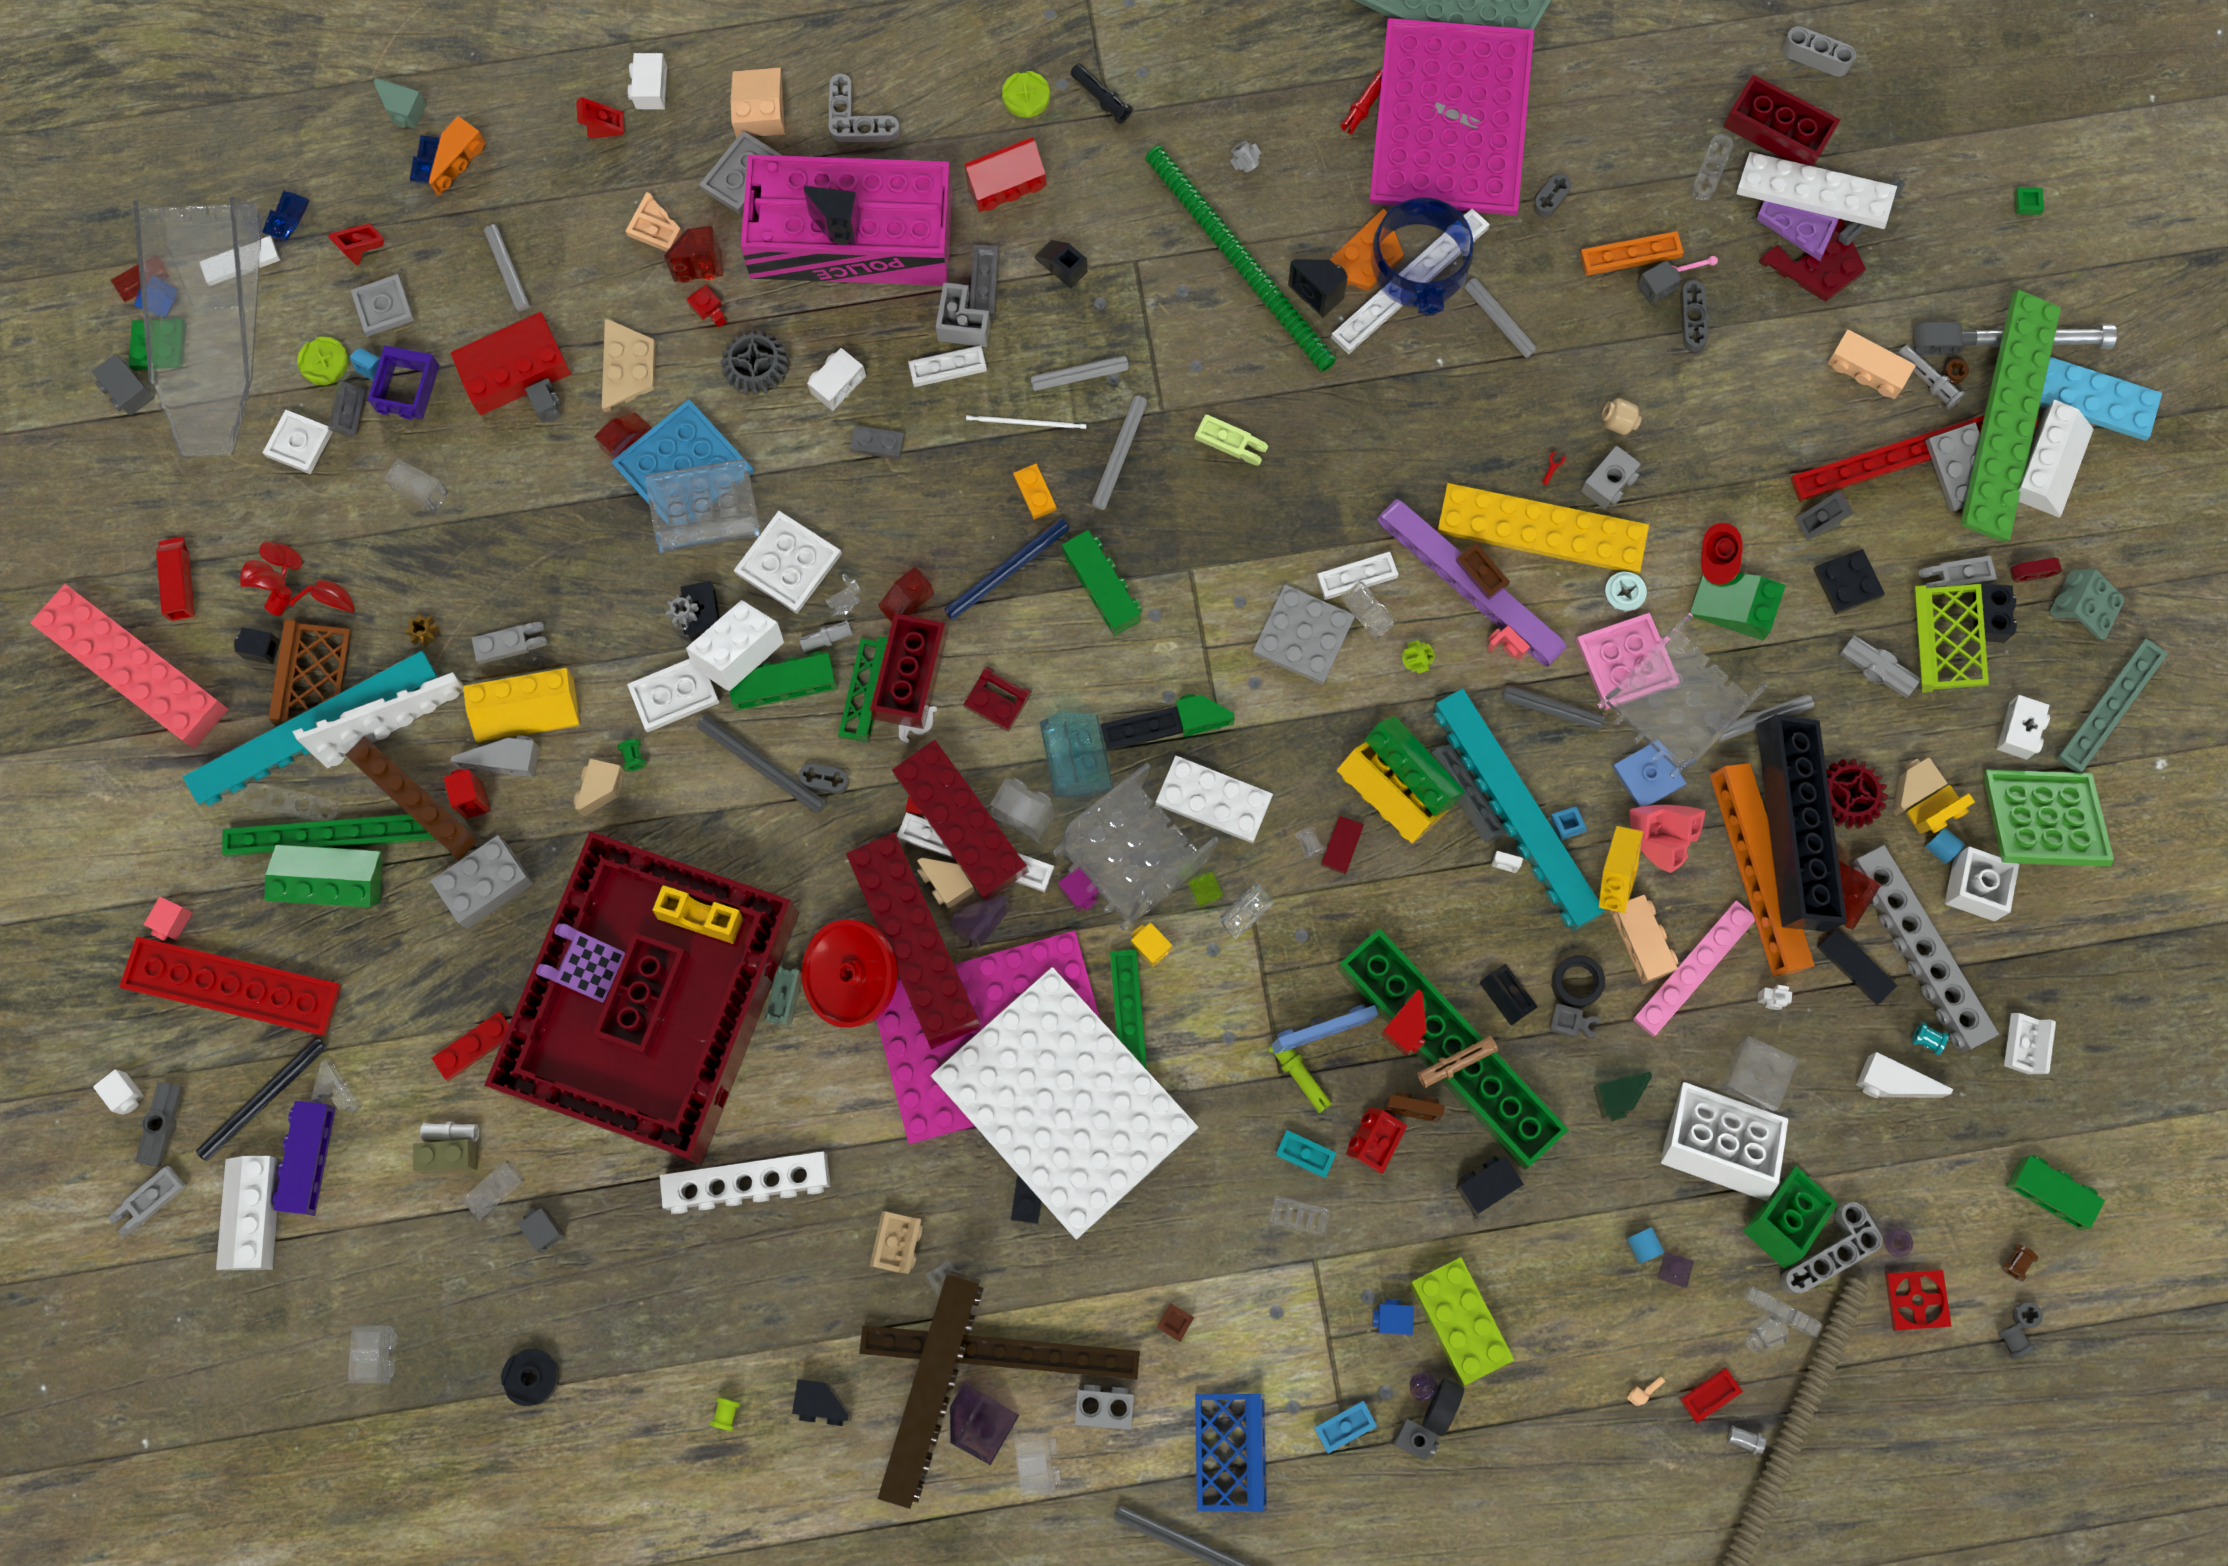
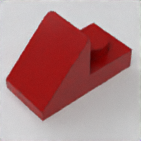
(599, 118)
(357, 240)

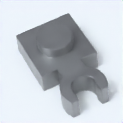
(1569, 1022)

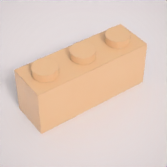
(1871, 364)
(1645, 940)

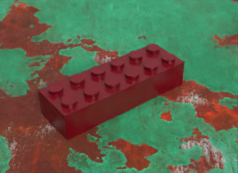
(960, 820)

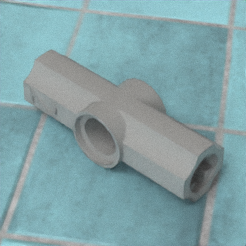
(1880, 666)

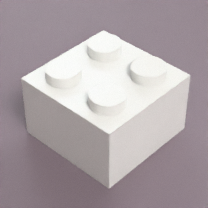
(1981, 884)

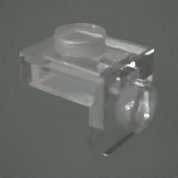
(846, 599)

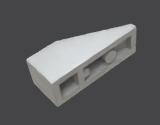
(503, 757)

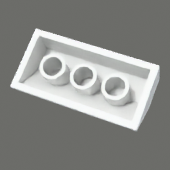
(2055, 458)
(248, 1214)

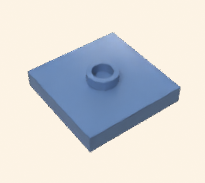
(1647, 779)

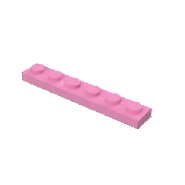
(1694, 969)

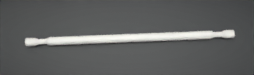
(1026, 422)

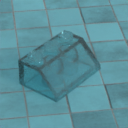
(1075, 754)

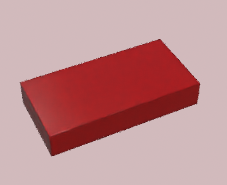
(1711, 1395)

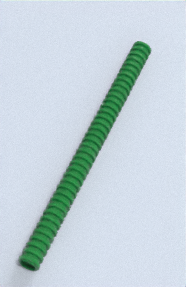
(1240, 258)

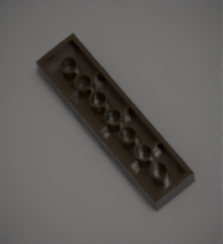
(928, 1391)

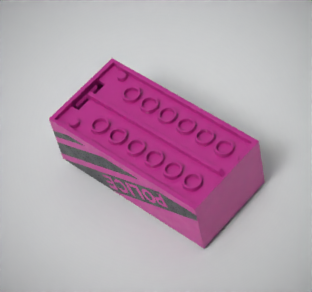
(900, 229)

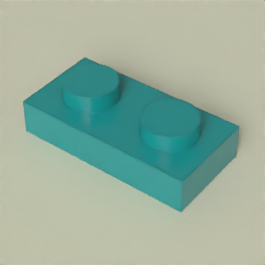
(1305, 1154)

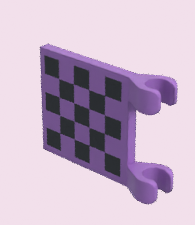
(587, 965)

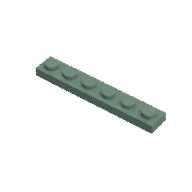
(2112, 706)

